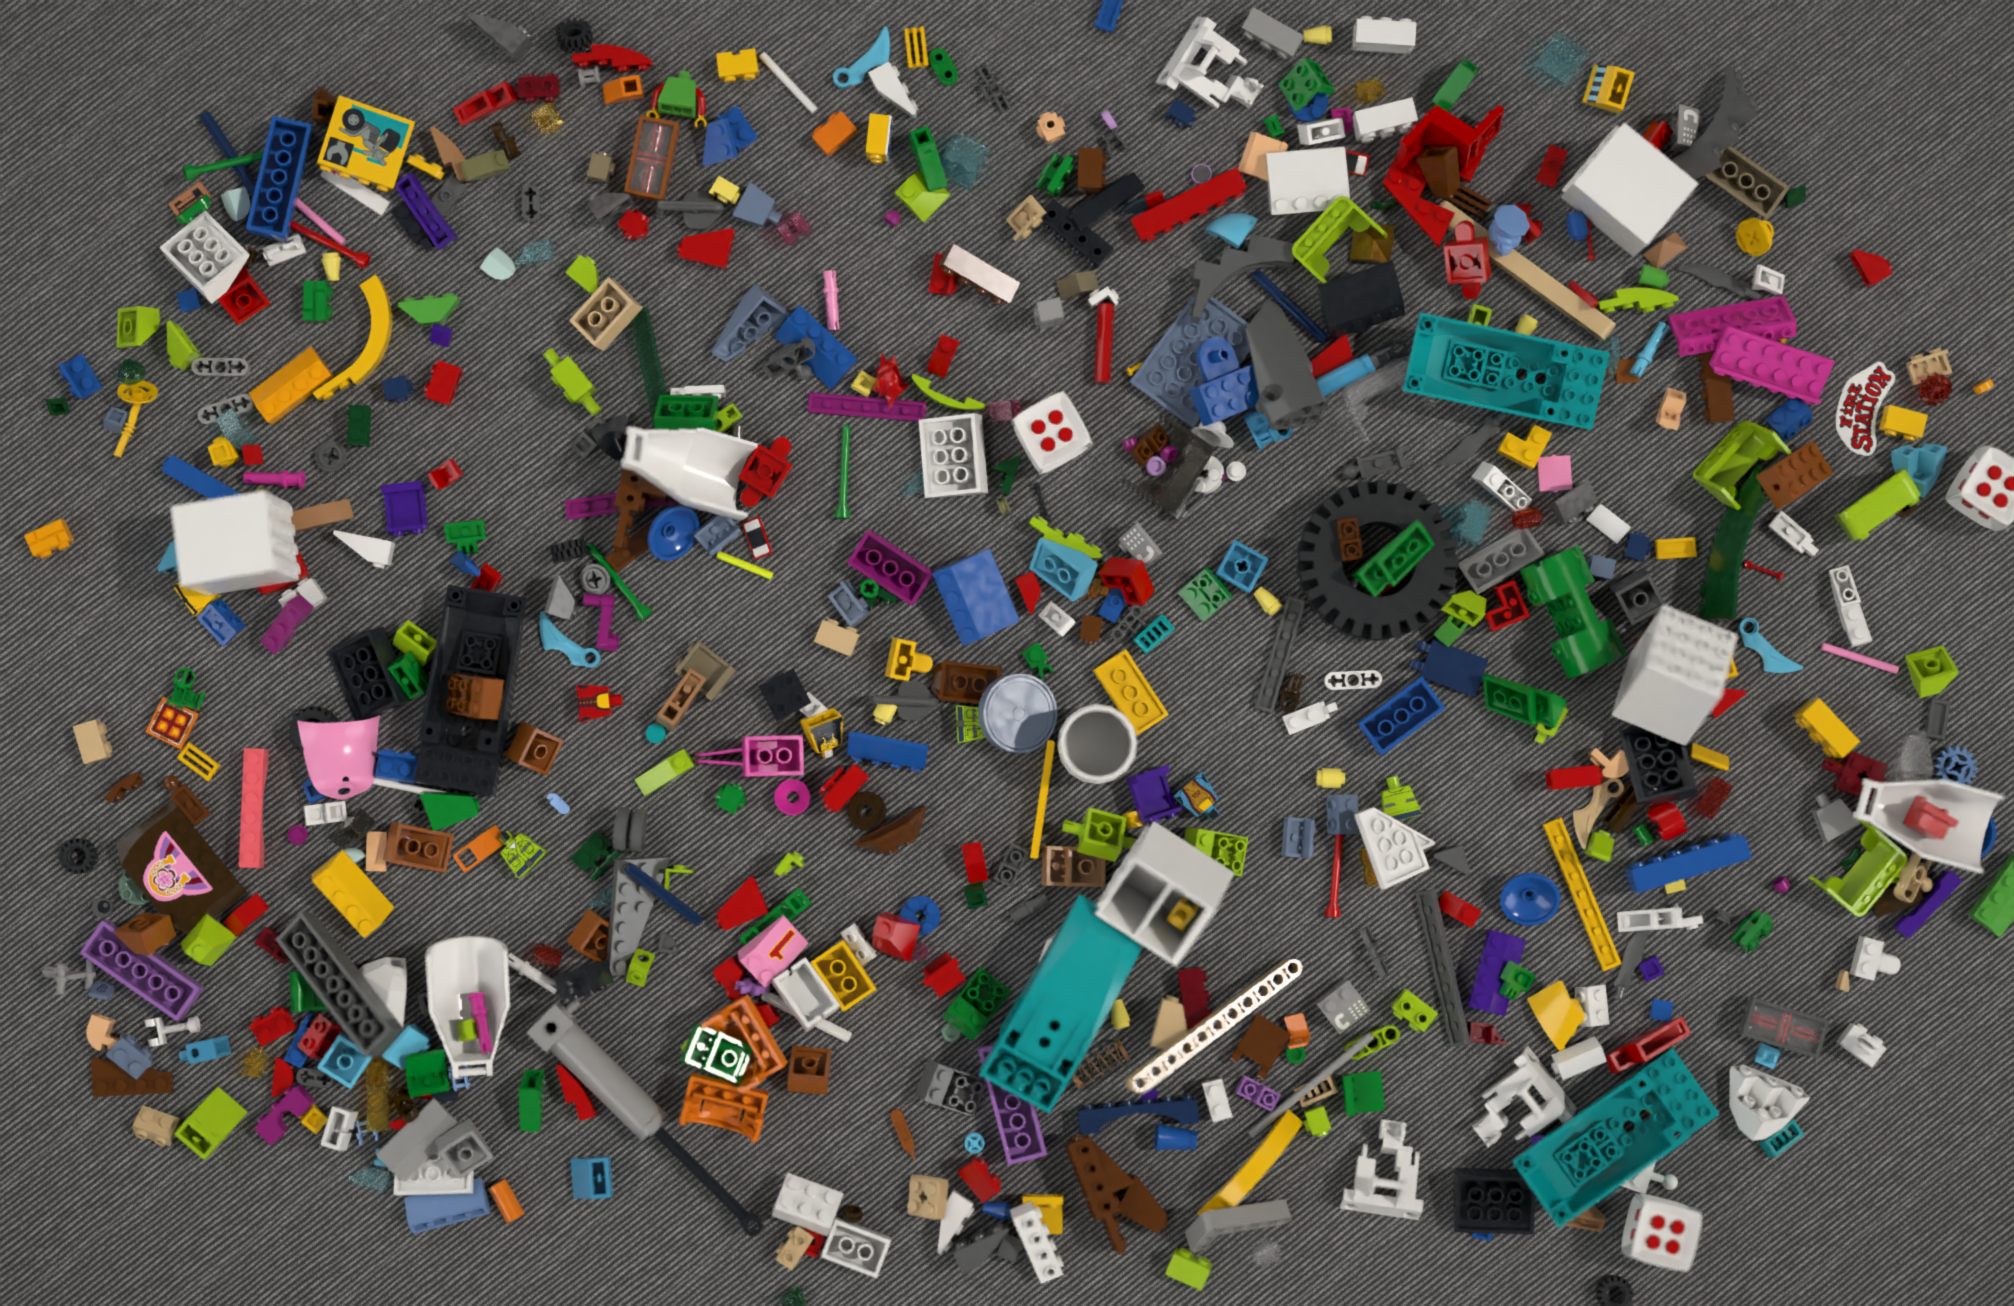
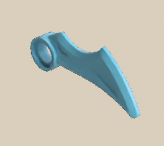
(876, 56)
(554, 639)
(1772, 659)

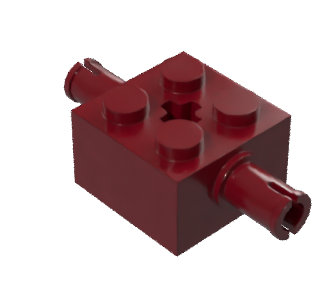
(1847, 773)

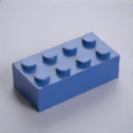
(1400, 716)

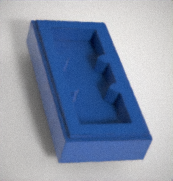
(1108, 15)
(1112, 605)

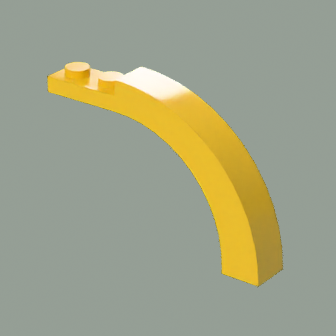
(377, 343)
(1256, 1165)

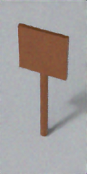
(1623, 374)

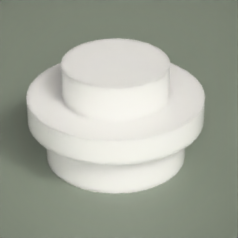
(1236, 471)

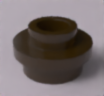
(853, 1214)

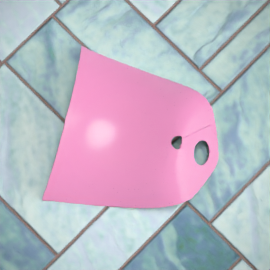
(338, 752)

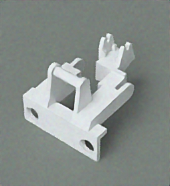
(1192, 77)
(1518, 1083)
(1365, 1182)

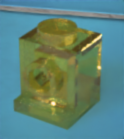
(1369, 90)
(541, 118)
(256, 1063)

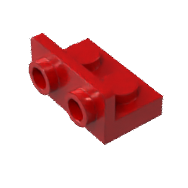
(1658, 134)
(940, 282)
(273, 1026)
(319, 1037)

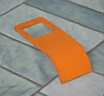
(481, 847)

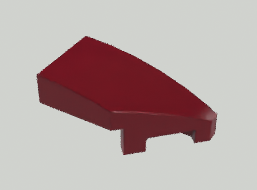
(268, 942)
(1484, 1033)

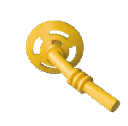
(137, 398)

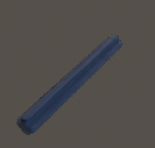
(228, 151)
(1289, 306)
(663, 894)

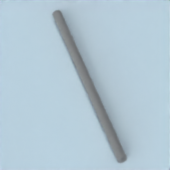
(1311, 1084)

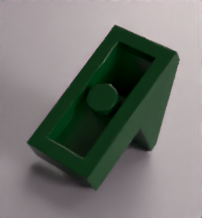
(1010, 469)
(886, 597)

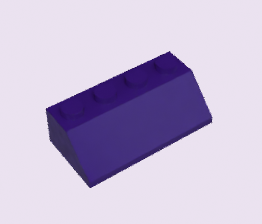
(1486, 985)

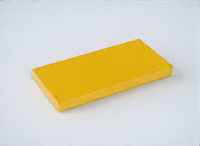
(1130, 692)

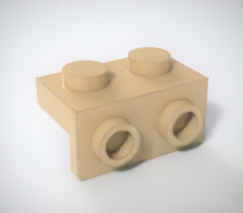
(1025, 217)
(1922, 366)
(155, 1126)
(794, 1248)

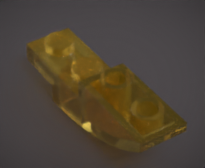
(377, 1094)

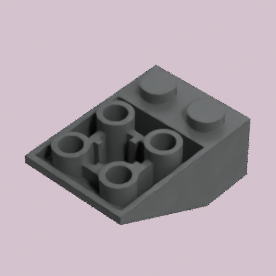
(950, 1087)
(974, 1252)

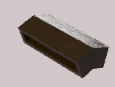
(1621, 810)
(1889, 903)

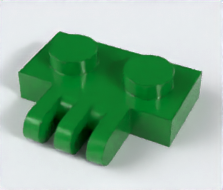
(465, 534)
(1515, 979)

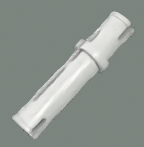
(532, 973)

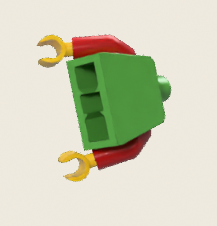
(680, 98)

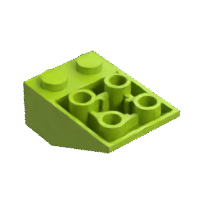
(1222, 847)
(211, 1123)

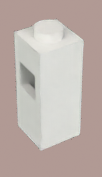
(1578, 1058)

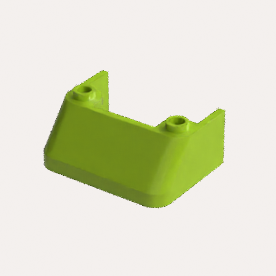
(1326, 230)
(1735, 457)
(1878, 505)
(1869, 874)

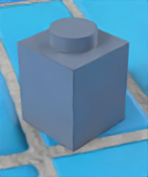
(1601, 567)

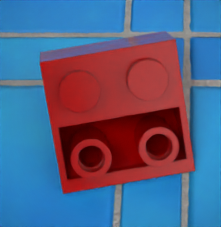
(979, 1178)

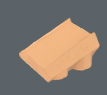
(1254, 157)

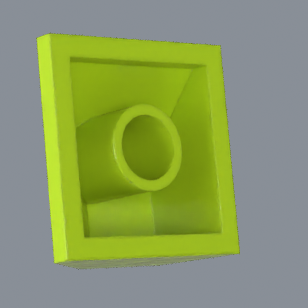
(918, 199)
(136, 325)
(180, 347)
(1931, 670)
(207, 941)

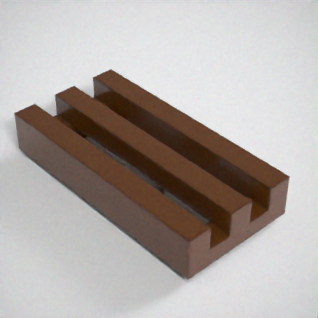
(1487, 202)

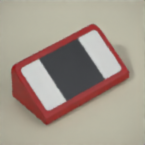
(1356, 163)
(757, 538)

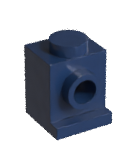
(1181, 114)

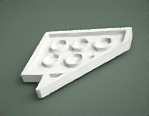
(1392, 847)
(434, 1178)

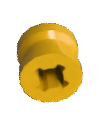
(1132, 820)

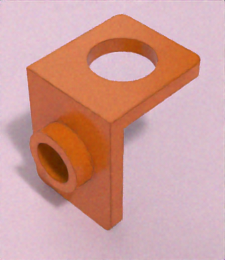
(1298, 1029)

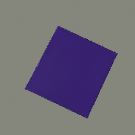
(1149, 1094)

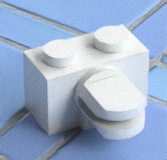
(1870, 959)
(1861, 1045)

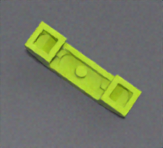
(969, 405)

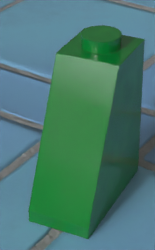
(1456, 84)
(448, 808)
(531, 1100)

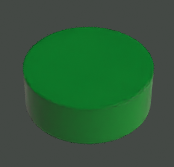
(1295, 1055)

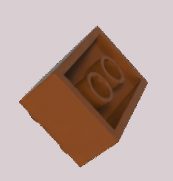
(418, 847)

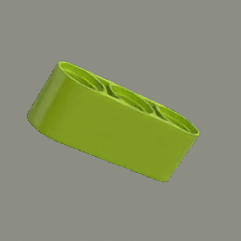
(1382, 1041)

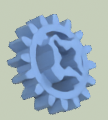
(1953, 760)

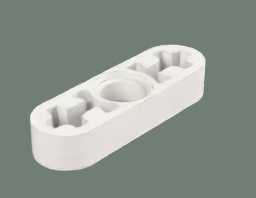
(1338, 686)

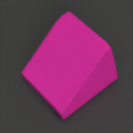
(1345, 114)

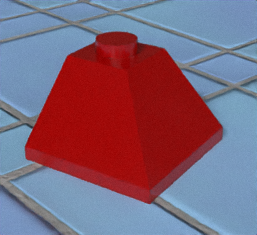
(243, 297)
(895, 936)

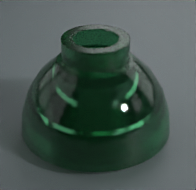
(131, 372)
(793, 1297)

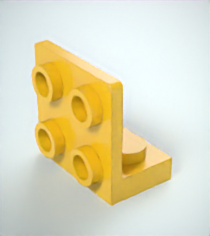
(1051, 1209)

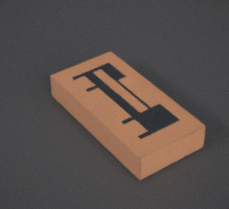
(188, 198)

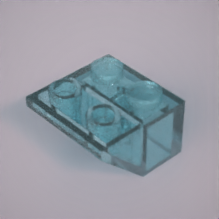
(964, 160)
(1473, 523)

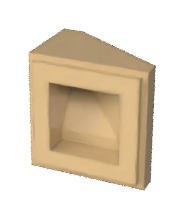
(1843, 981)

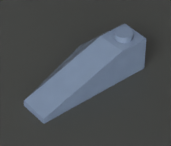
(751, 319)

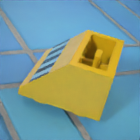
(1608, 88)

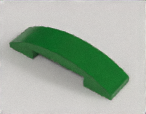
(789, 908)

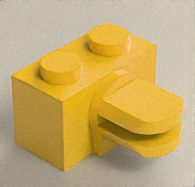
(904, 659)

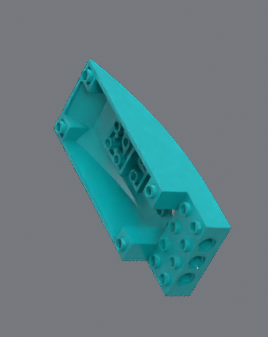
(1480, 367)
(1070, 985)
(1594, 1152)

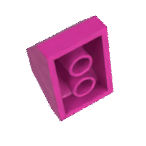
(766, 756)

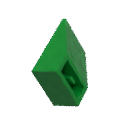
(976, 1004)

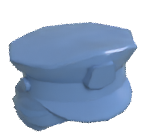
(1507, 229)

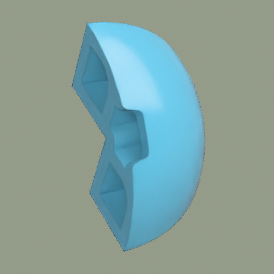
(1232, 227)
(1921, 464)

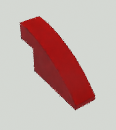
(1647, 1045)

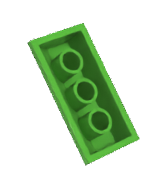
(1996, 904)

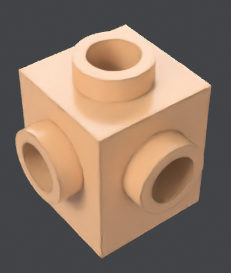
(1050, 134)

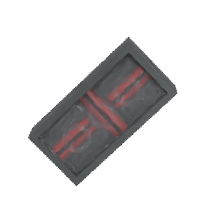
(1783, 1027)

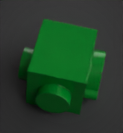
(731, 797)

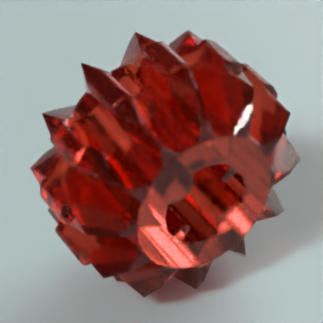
(1935, 389)

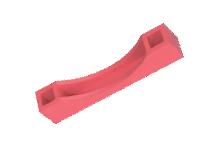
(253, 785)

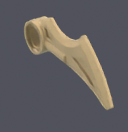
(1586, 817)

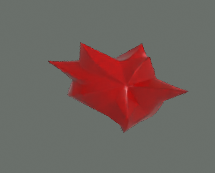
(889, 380)

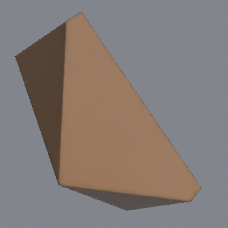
(1665, 250)
(1590, 1219)

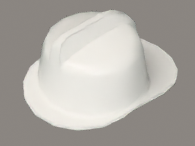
(1214, 434)

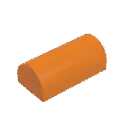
(506, 1201)

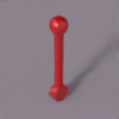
(1591, 257)
(1748, 564)

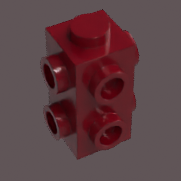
(538, 88)

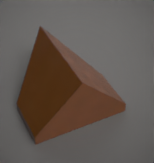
(323, 106)

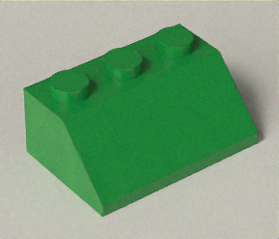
(686, 412)

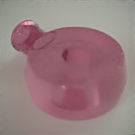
(920, 957)

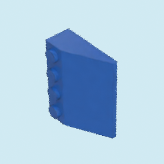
(975, 596)

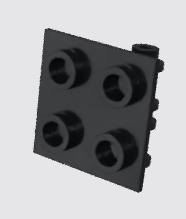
(784, 694)

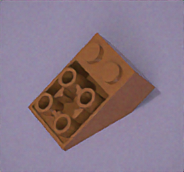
(474, 696)

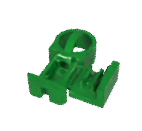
(185, 695)

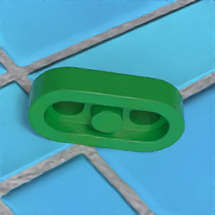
(943, 66)
(187, 215)

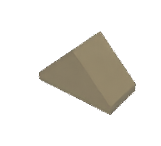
(1077, 284)

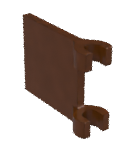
(1262, 1044)

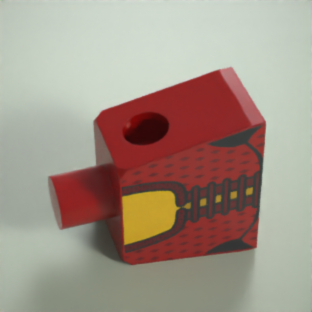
(596, 702)

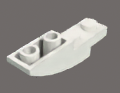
(1849, 606)

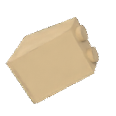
(1168, 1023)

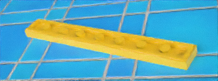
(1582, 894)

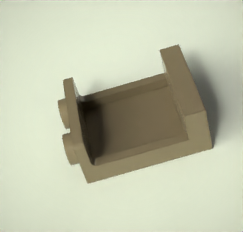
(709, 666)

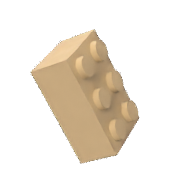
(606, 314)

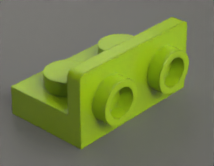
(786, 865)

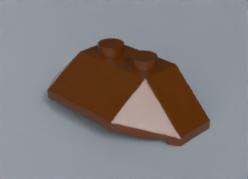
(894, 834)

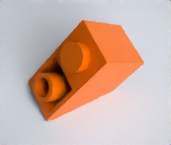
(623, 90)

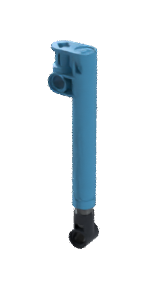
(1328, 384)

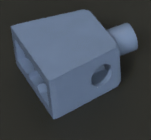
(756, 208)

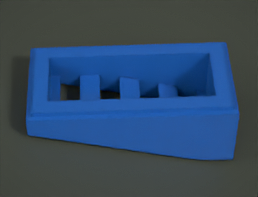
(465, 564)

